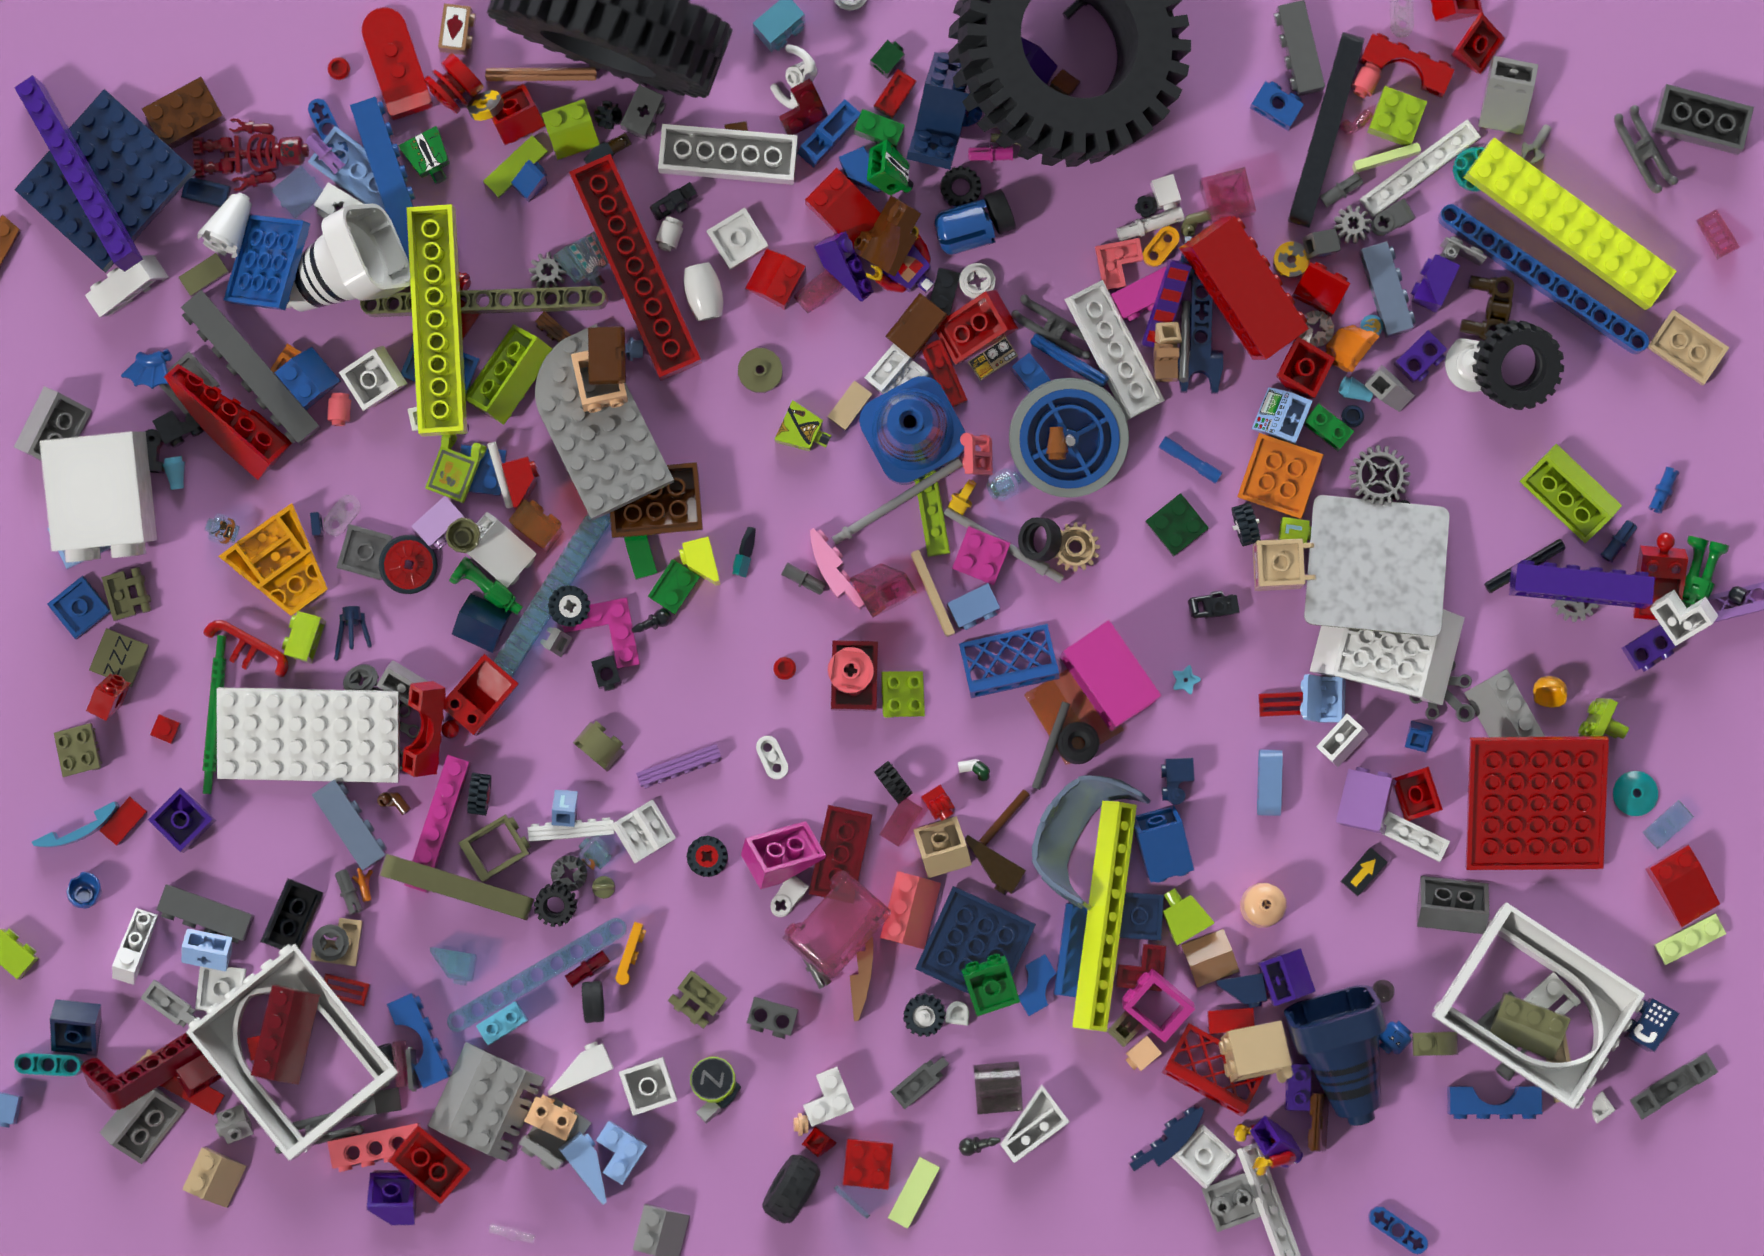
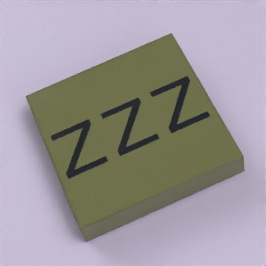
(119, 656)

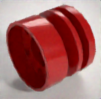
(453, 83)

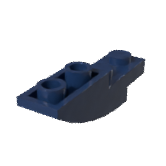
(1176, 1133)

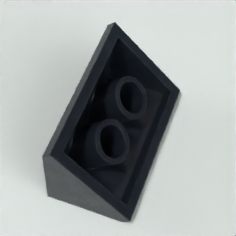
(292, 915)

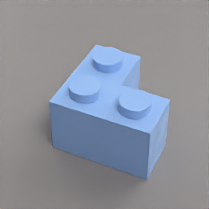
(626, 1148)

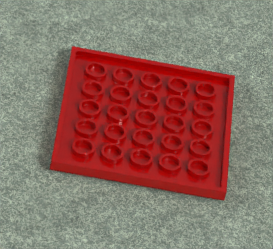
(1536, 803)

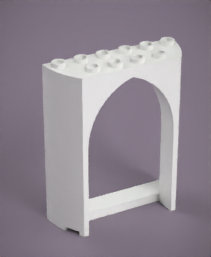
(1604, 993)
(220, 1042)

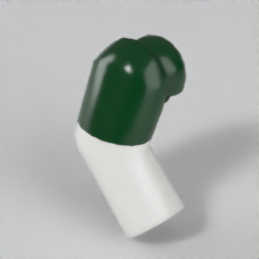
(977, 767)

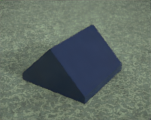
(480, 623)

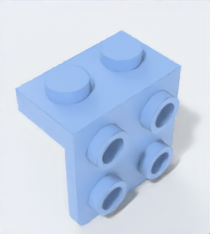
(1323, 698)

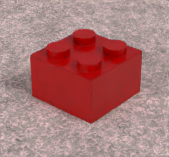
(867, 1164)

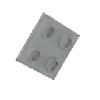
(1454, 247)

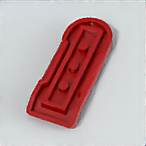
(395, 63)

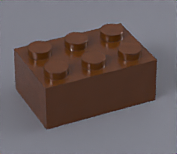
(184, 113)

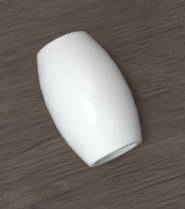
(703, 291)

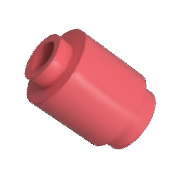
(1366, 80)
(339, 409)

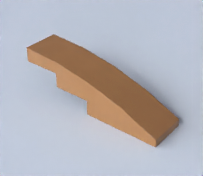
(861, 982)

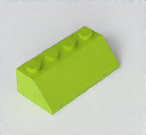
(508, 374)
(1570, 493)

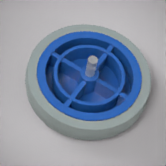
(1092, 429)

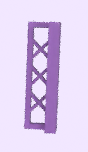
(1740, 610)

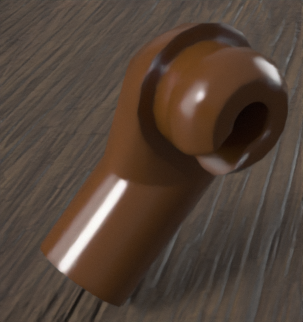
(395, 800)

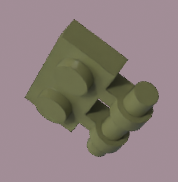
(119, 594)
(701, 993)

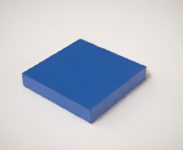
(79, 607)

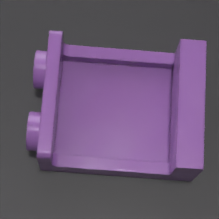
(1365, 800)

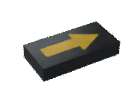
(1364, 871)

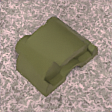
(599, 746)

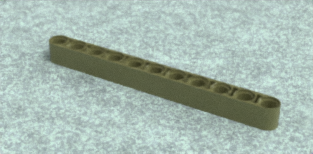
(496, 296)

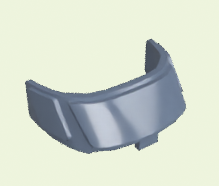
(1064, 822)

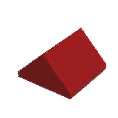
(1478, 44)
(1417, 794)

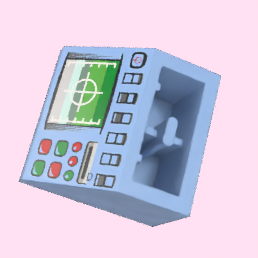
(1282, 415)

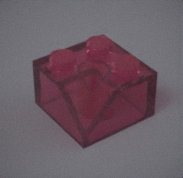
(1227, 195)

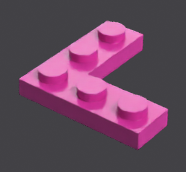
(617, 616)

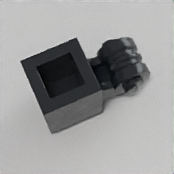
(174, 431)

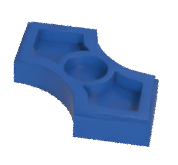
(1034, 995)

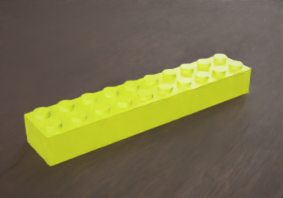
(1570, 224)
(436, 320)

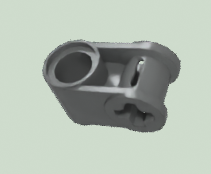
(1395, 217)

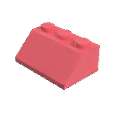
(911, 910)

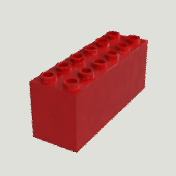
(1244, 287)

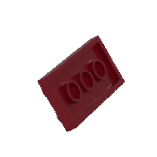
(844, 845)

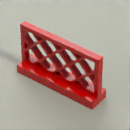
(1202, 1084)

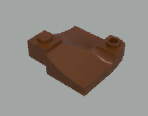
(890, 237)

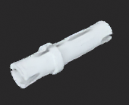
(1149, 224)

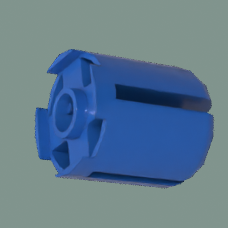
(964, 228)

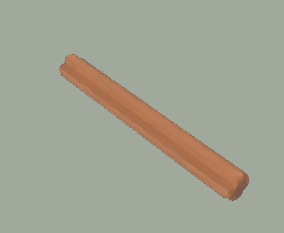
(540, 74)

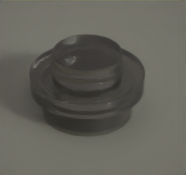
(1384, 990)

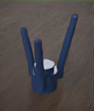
(351, 617)

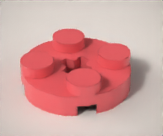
(859, 680)

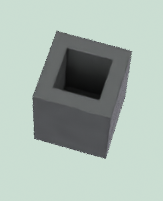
(1321, 244)

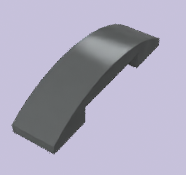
(1673, 1085)

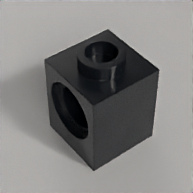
(601, 664)

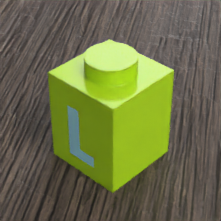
(1294, 529)

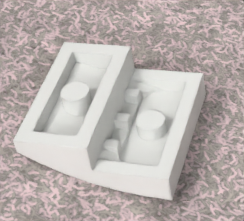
(893, 370)
(643, 831)

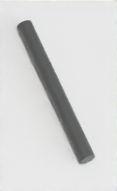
(1184, 347)
(1051, 744)

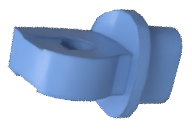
(634, 349)

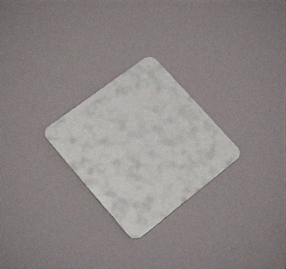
(1377, 566)

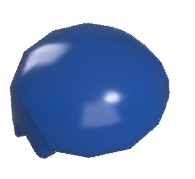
(84, 890)

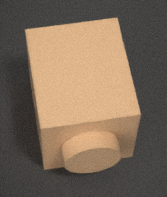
(1142, 1054)

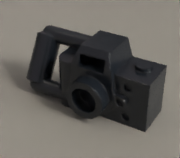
(674, 201)
(1214, 606)

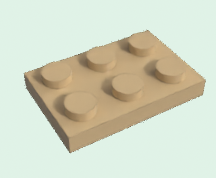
(1687, 347)

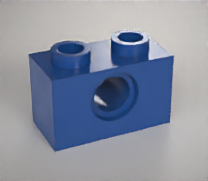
(1263, 105)

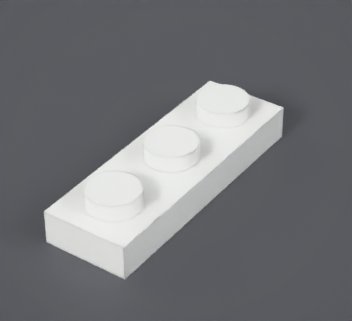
(1415, 837)

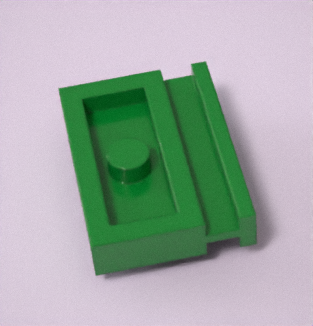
(673, 586)

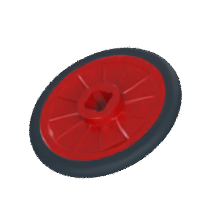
(393, 561)

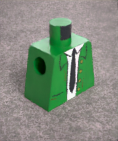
(427, 154)
(888, 169)

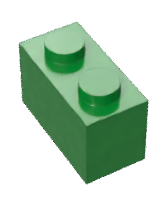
(878, 128)

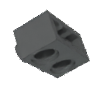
(773, 1011)

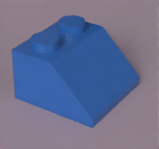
(307, 377)

